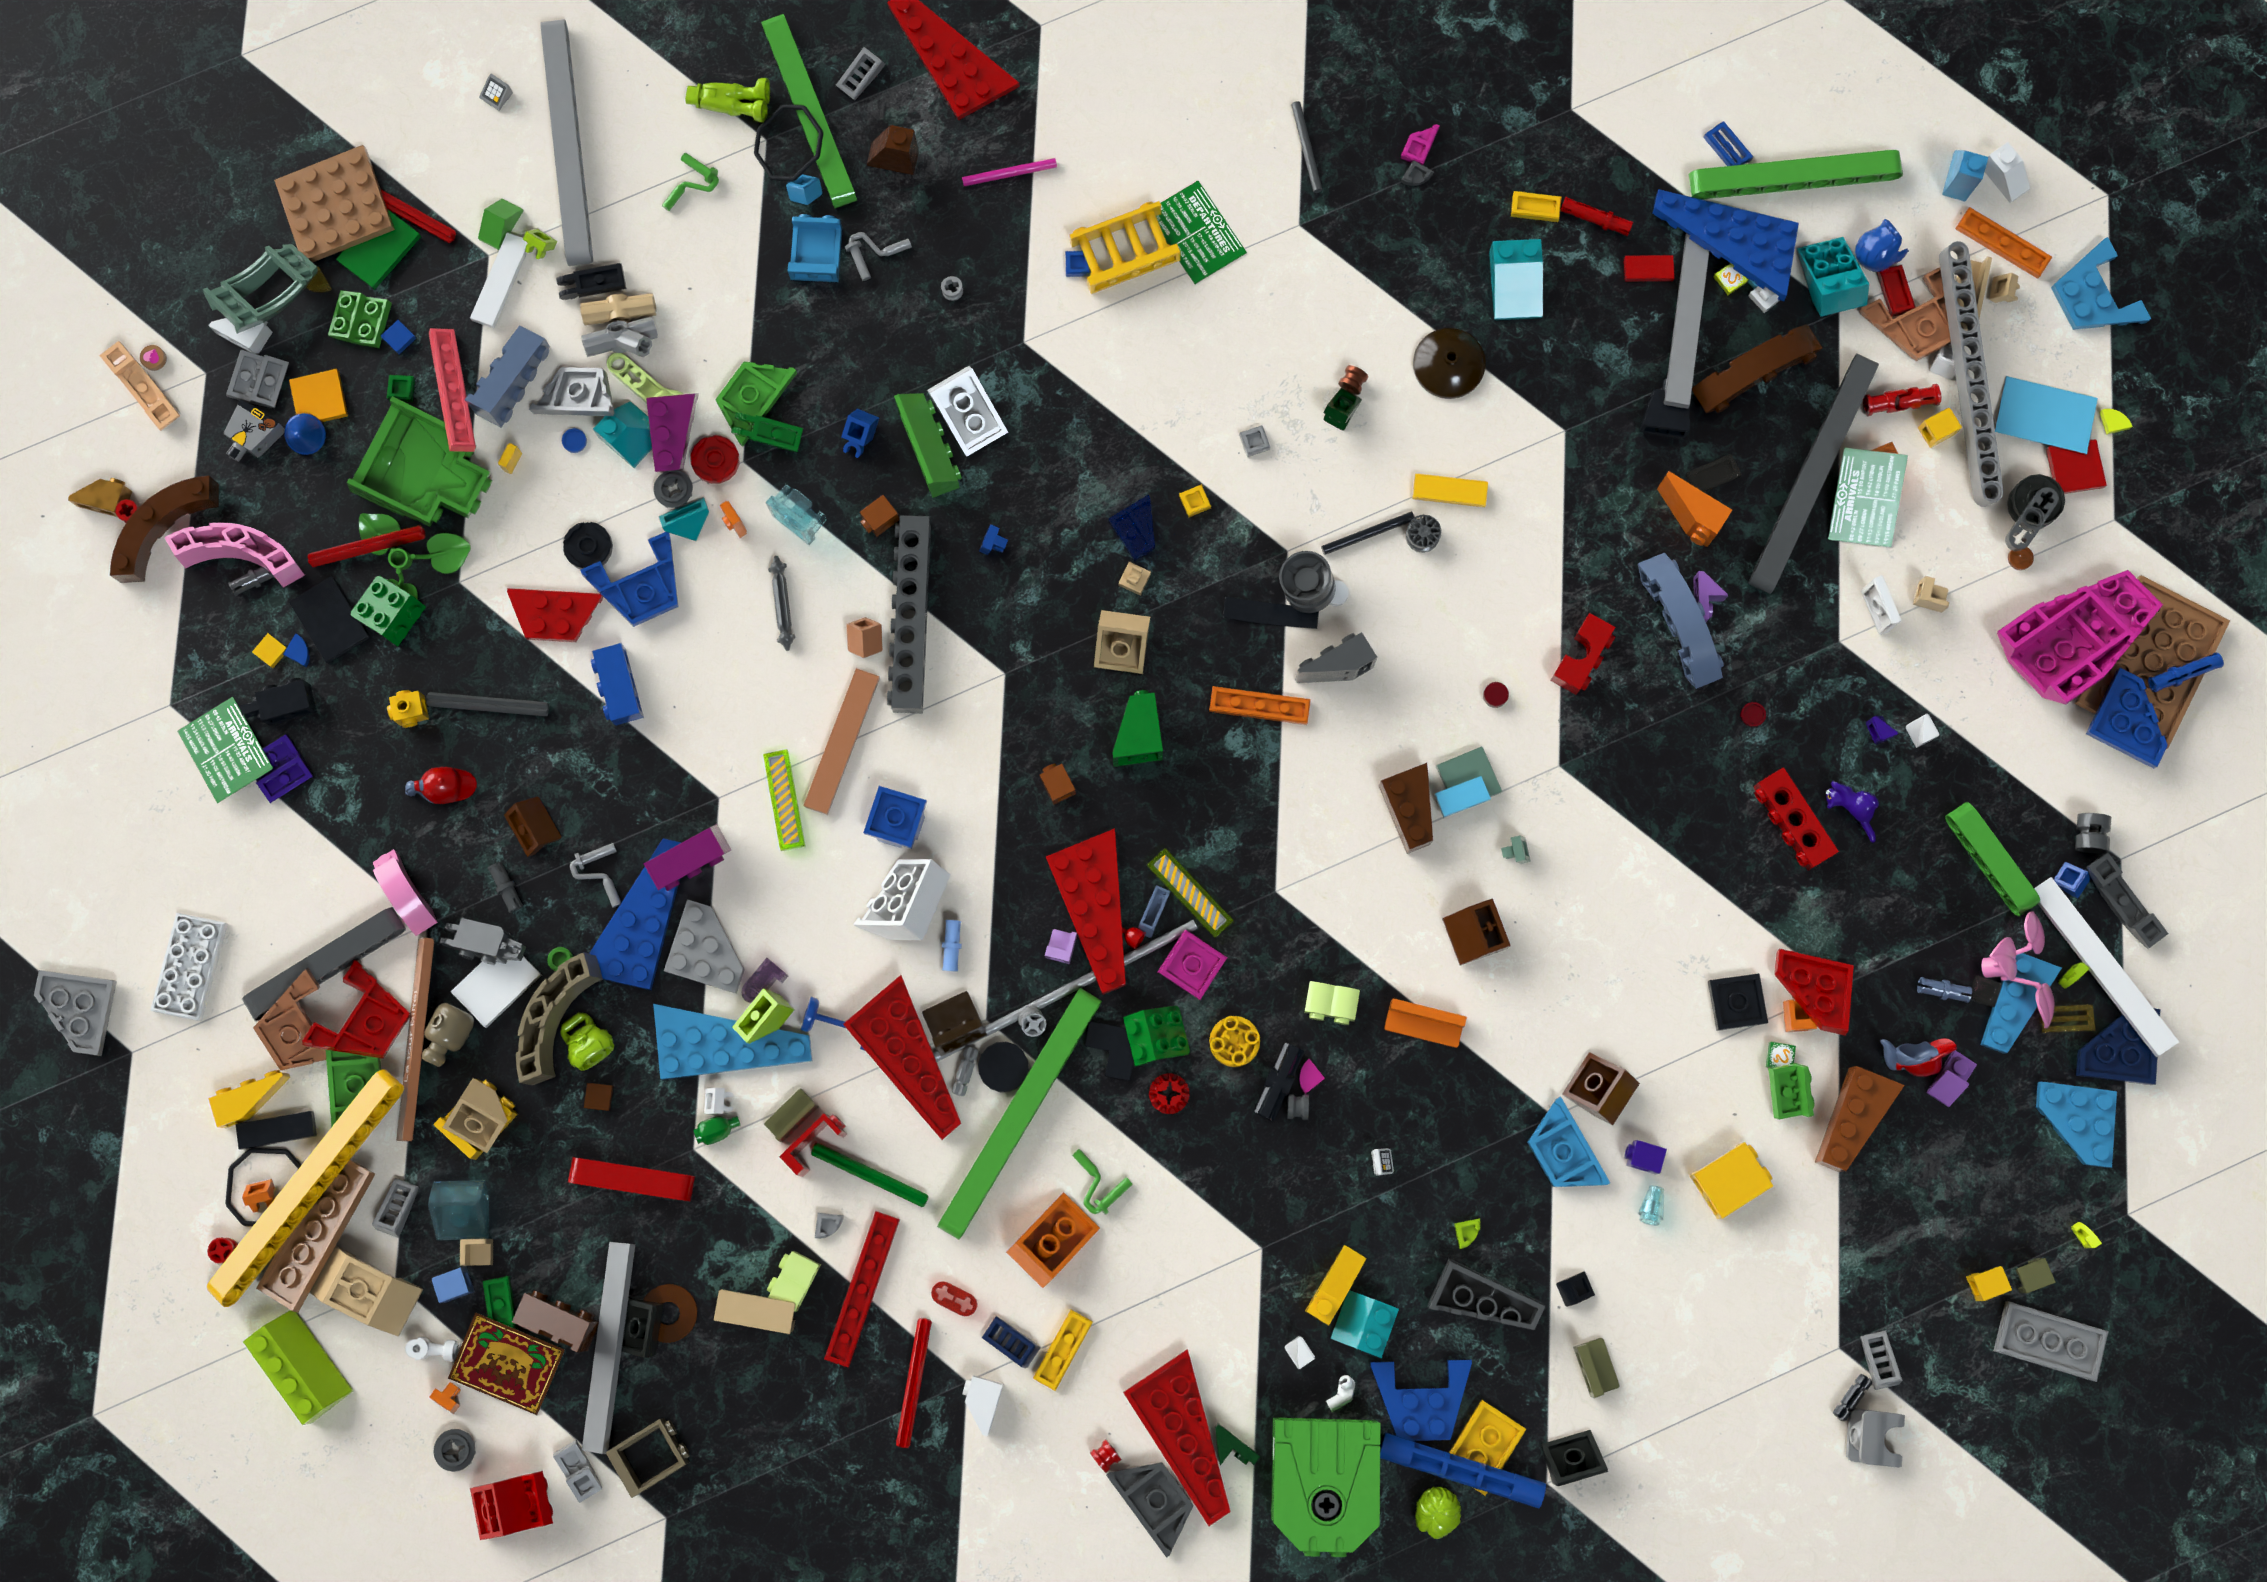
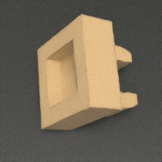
(2004, 288)
(1134, 578)

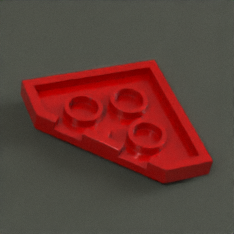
(1819, 987)

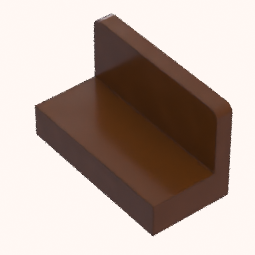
(532, 825)

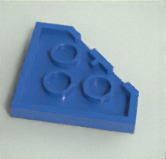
(2129, 720)

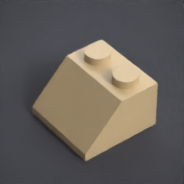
(1121, 641)
(477, 1116)

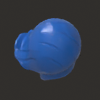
(1879, 247)

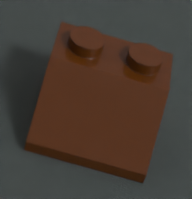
(1601, 1088)

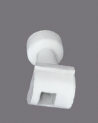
(422, 1348)

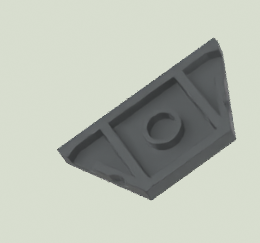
(1155, 1501)

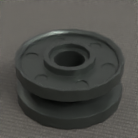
(2024, 492)

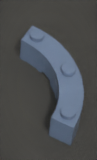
(1684, 619)

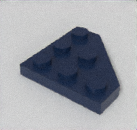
(2118, 1055)

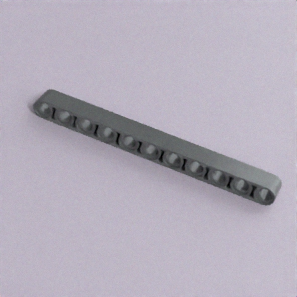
(1813, 474)

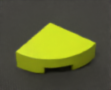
(2114, 421)
(2085, 1235)

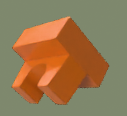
(257, 1193)
(447, 1397)

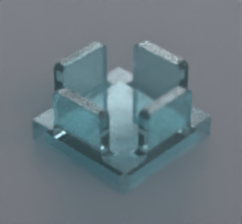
(794, 512)

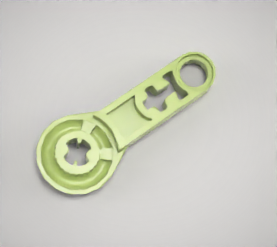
(647, 387)

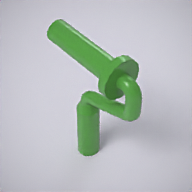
(709, 174)
(1111, 1197)

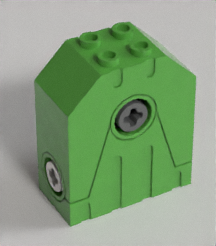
(1322, 1461)

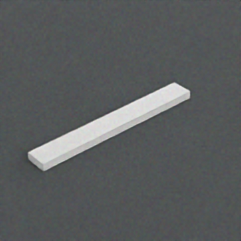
(2105, 968)

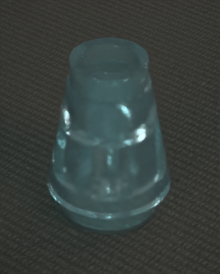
(1652, 1208)

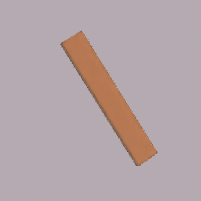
(841, 741)

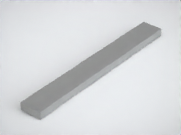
(1686, 325)
(608, 1347)

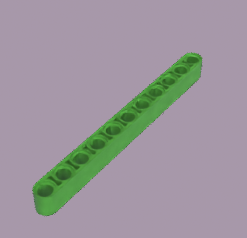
(1019, 1114)

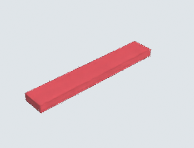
(452, 390)

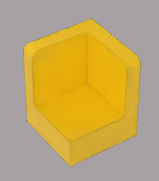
(1939, 427)
(1989, 1284)

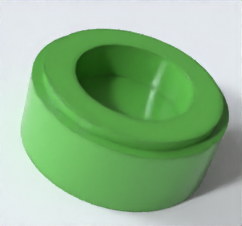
(558, 956)

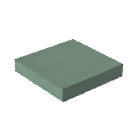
(1467, 767)

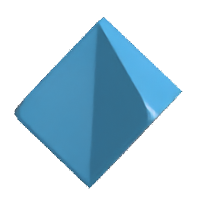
(804, 189)

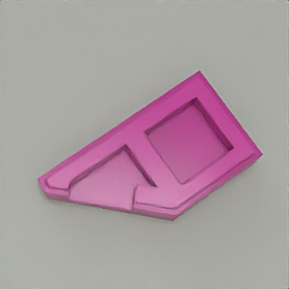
(1419, 145)

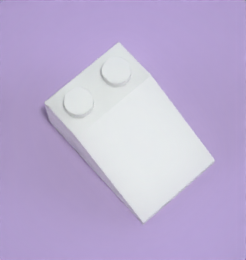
(967, 410)

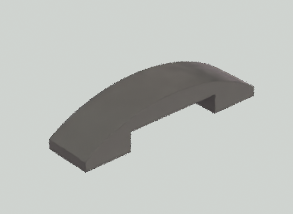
(2124, 903)

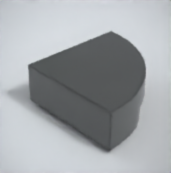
(1416, 174)

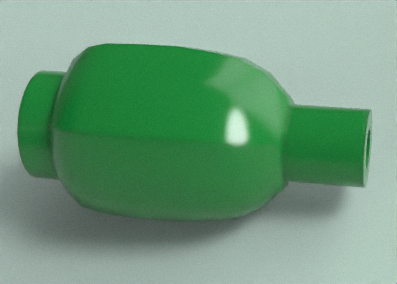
(715, 1129)

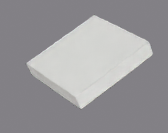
(1881, 605)

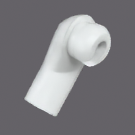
(1344, 1395)

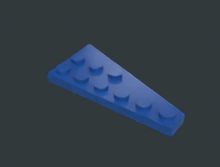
(636, 933)

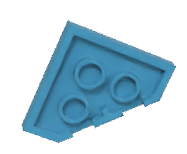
(2081, 1119)

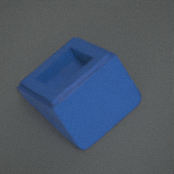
(2072, 879)

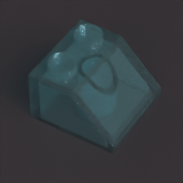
(459, 1209)

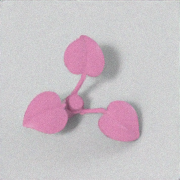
(2003, 965)

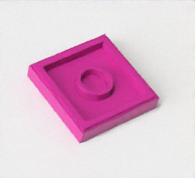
(1192, 964)

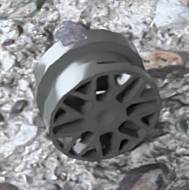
(1423, 533)

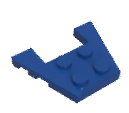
(643, 592)
(1422, 1412)

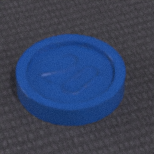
(574, 440)

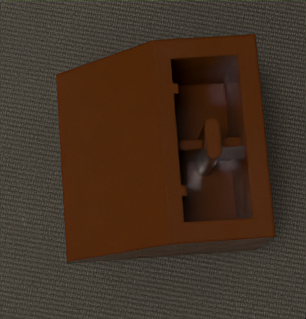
(1476, 932)

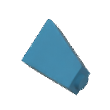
(1964, 174)

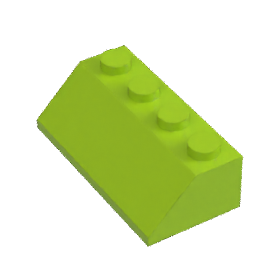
(298, 1367)

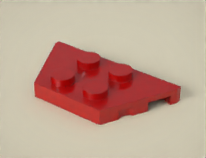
(553, 613)

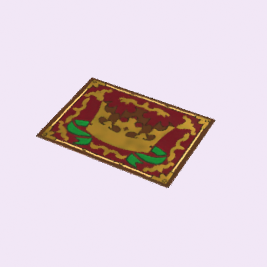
(506, 1363)

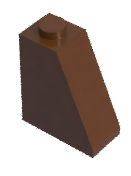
(895, 150)

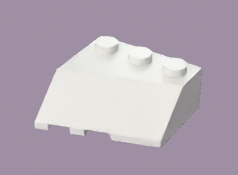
(906, 900)

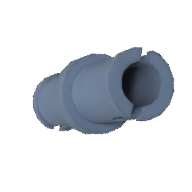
(1944, 989)

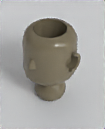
(446, 1031)

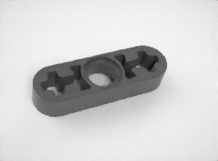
(2036, 501)

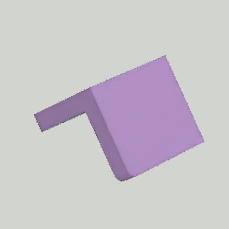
(1061, 946)

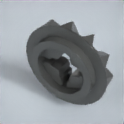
(668, 479)
(444, 1444)

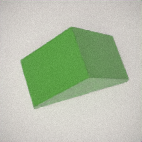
(497, 221)

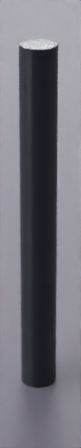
(1367, 533)

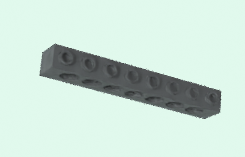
(920, 529)

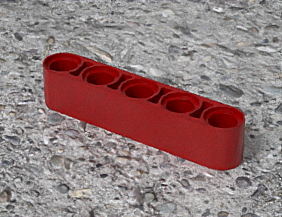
(631, 1179)

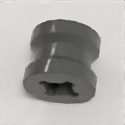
(1298, 1106)

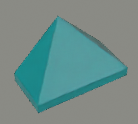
(686, 520)

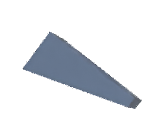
(1154, 910)

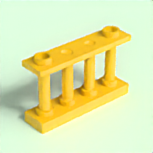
(1123, 270)

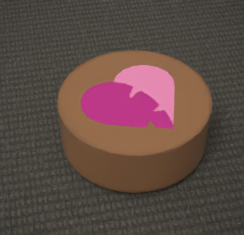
(153, 357)

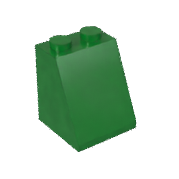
(1139, 732)

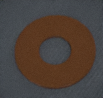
(687, 1308)

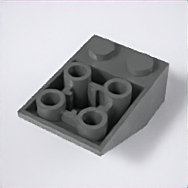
(1339, 663)

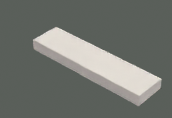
(500, 281)

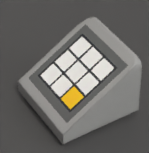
(495, 92)

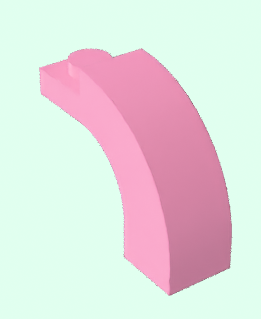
(402, 893)

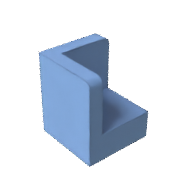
(452, 1285)

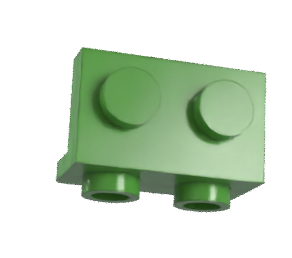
(1791, 1091)

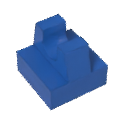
(992, 541)

